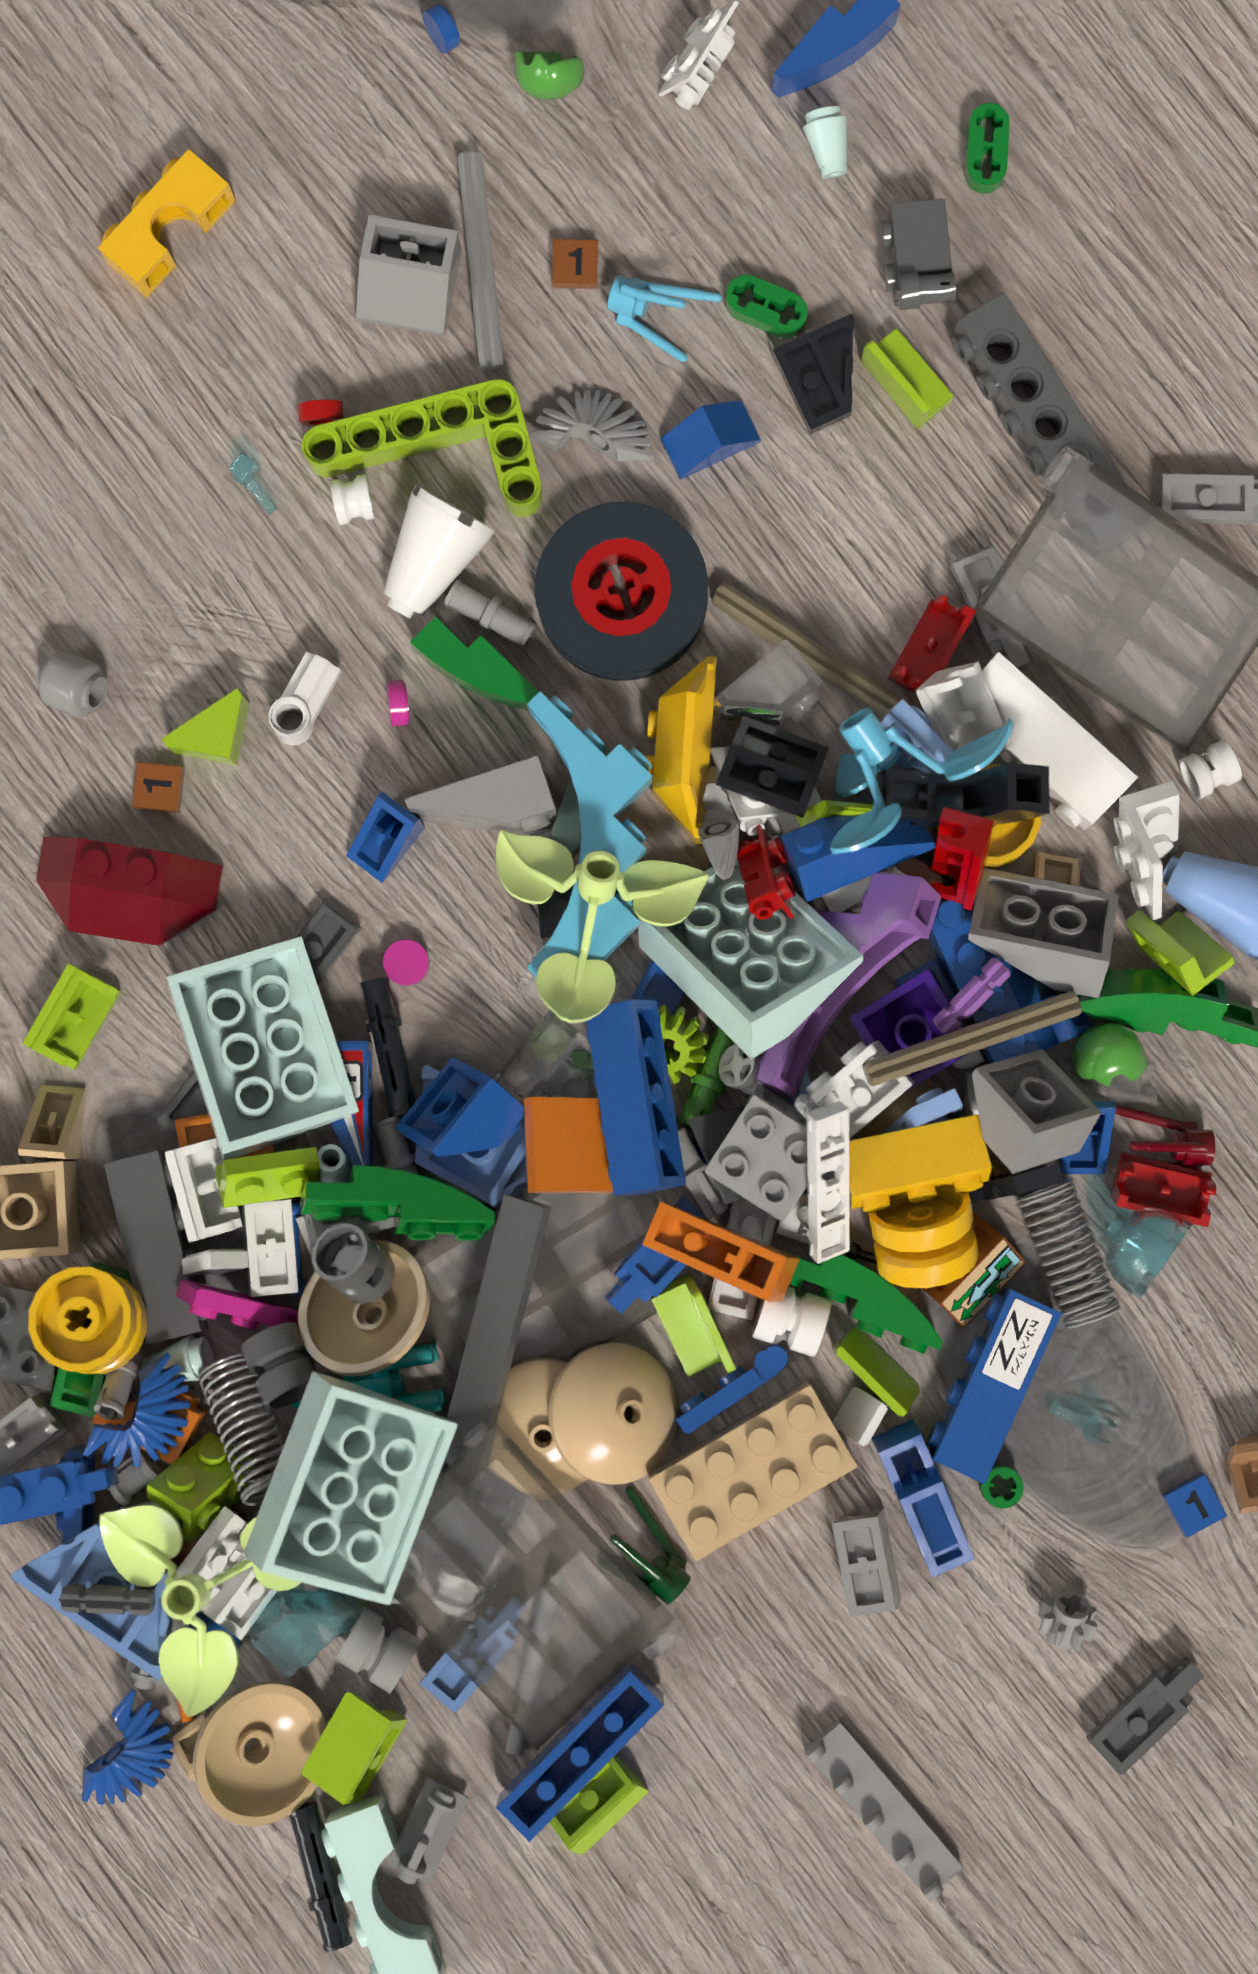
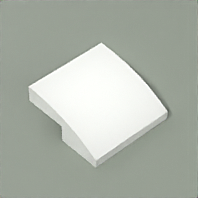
(239, 1599)

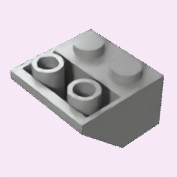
(407, 274)

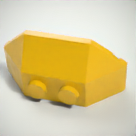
(683, 746)

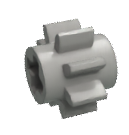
(1067, 1620)

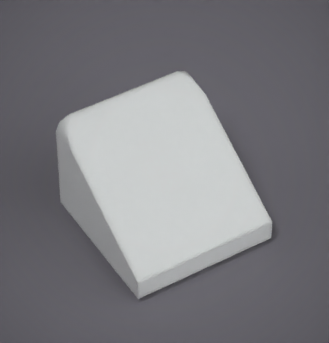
(860, 1415)

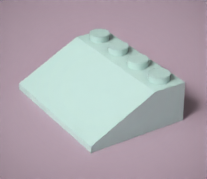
(748, 971)
(262, 1047)
(349, 1490)

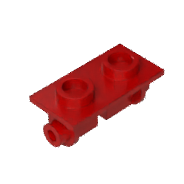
(774, 888)

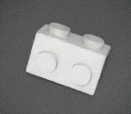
(853, 1089)

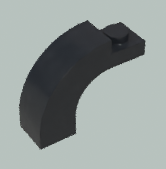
(1000, 794)

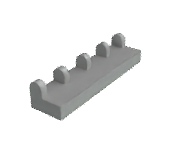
(884, 1809)

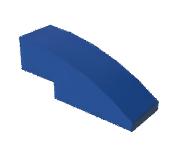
(835, 44)
(922, 1498)

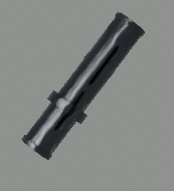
(388, 1045)
(320, 1878)

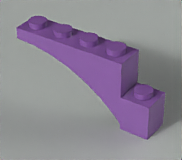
(892, 917)

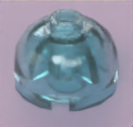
(1142, 1246)

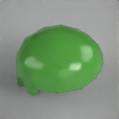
(547, 74)
(1108, 1052)

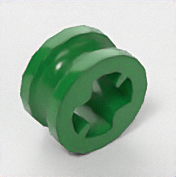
(996, 1499)

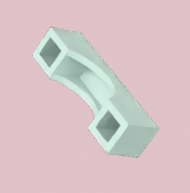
(360, 1840)

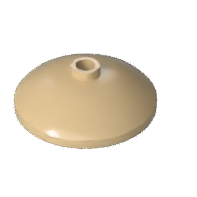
(343, 1332)
(590, 1409)
(526, 1411)
(267, 1780)

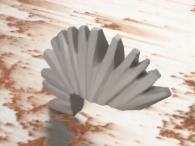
(595, 425)
(720, 828)

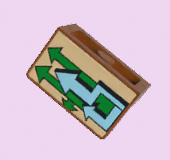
(992, 1271)

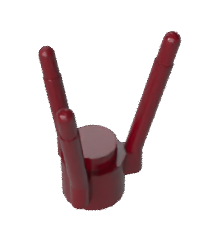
(1190, 1146)

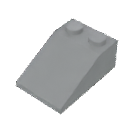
(497, 800)
(1046, 929)

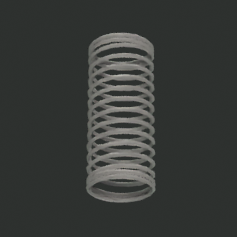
(1087, 1315)
(226, 1380)

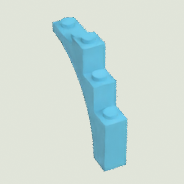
(604, 791)

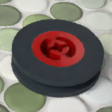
(672, 573)

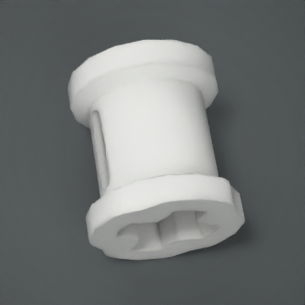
(133, 1478)

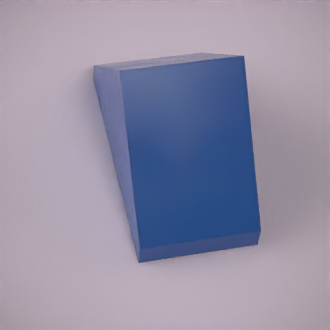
(709, 437)
(384, 837)
(1094, 1152)

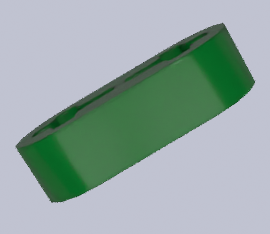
(996, 148)
(761, 316)

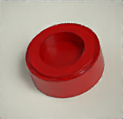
(320, 412)

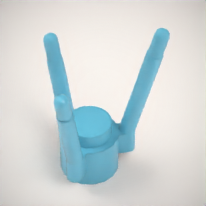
(633, 296)

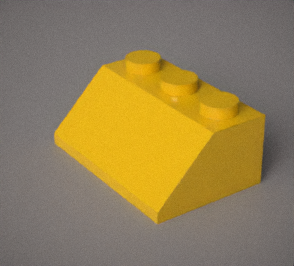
(917, 1163)

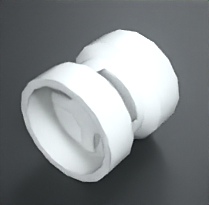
(1210, 769)

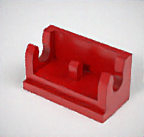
(931, 643)
(961, 854)
(1155, 1182)

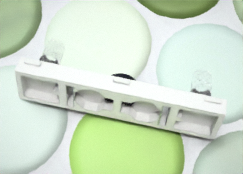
(827, 1178)

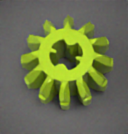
(687, 1044)

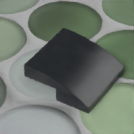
(772, 766)

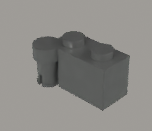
(918, 254)

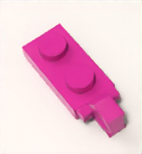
(245, 1310)

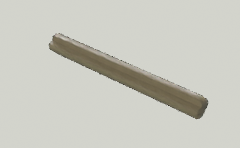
(818, 657)
(971, 1038)

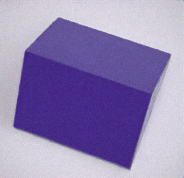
(905, 1019)

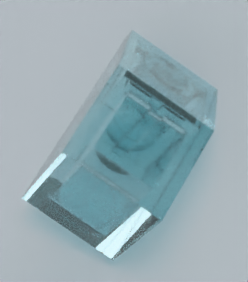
(300, 1625)

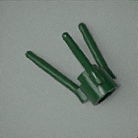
(662, 1575)

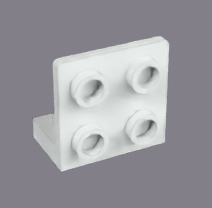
(1146, 834)

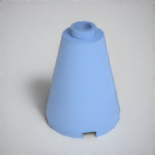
(1219, 895)

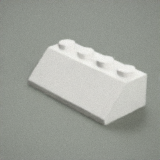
(1081, 770)

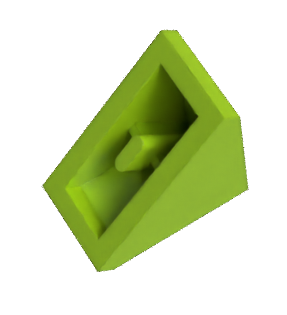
(214, 732)

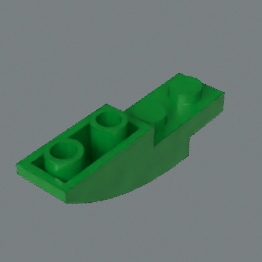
(1152, 999)
(418, 1203)
(875, 1302)

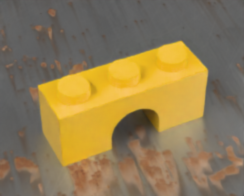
(185, 192)

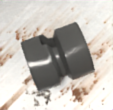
(353, 1263)
(279, 1362)

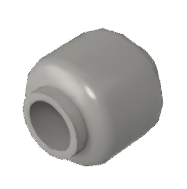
(72, 684)

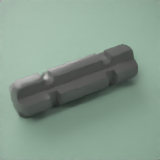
(107, 1599)

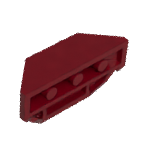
(126, 889)

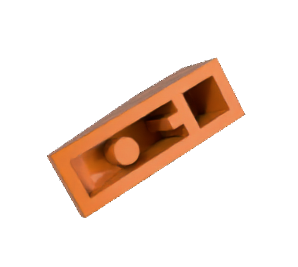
(721, 1252)

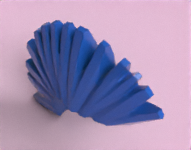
(150, 1417)
(133, 1758)

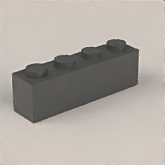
(153, 1242)

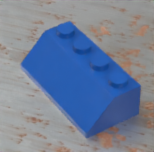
(964, 959)

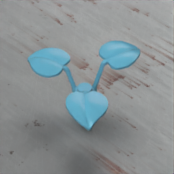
(874, 754)

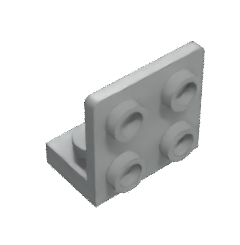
(765, 1154)

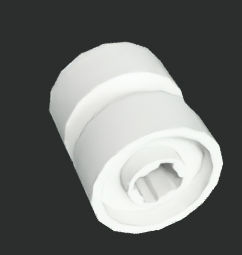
(795, 1320)

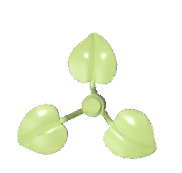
(537, 865)
(191, 1661)

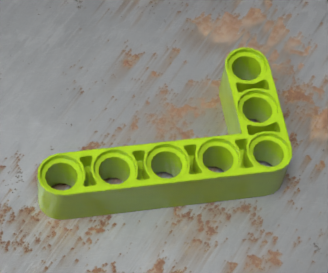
(434, 436)

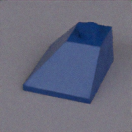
(461, 1112)

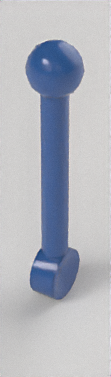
(296, 1211)

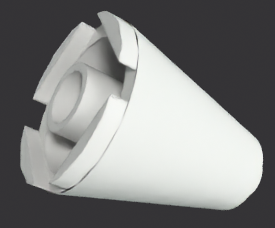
(431, 551)

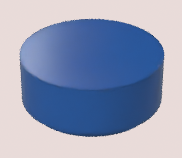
(441, 28)

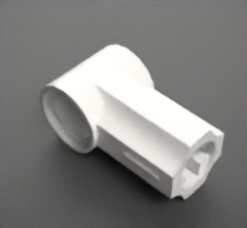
(305, 695)

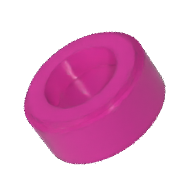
(397, 703)
(406, 962)

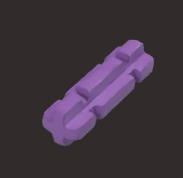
(972, 996)

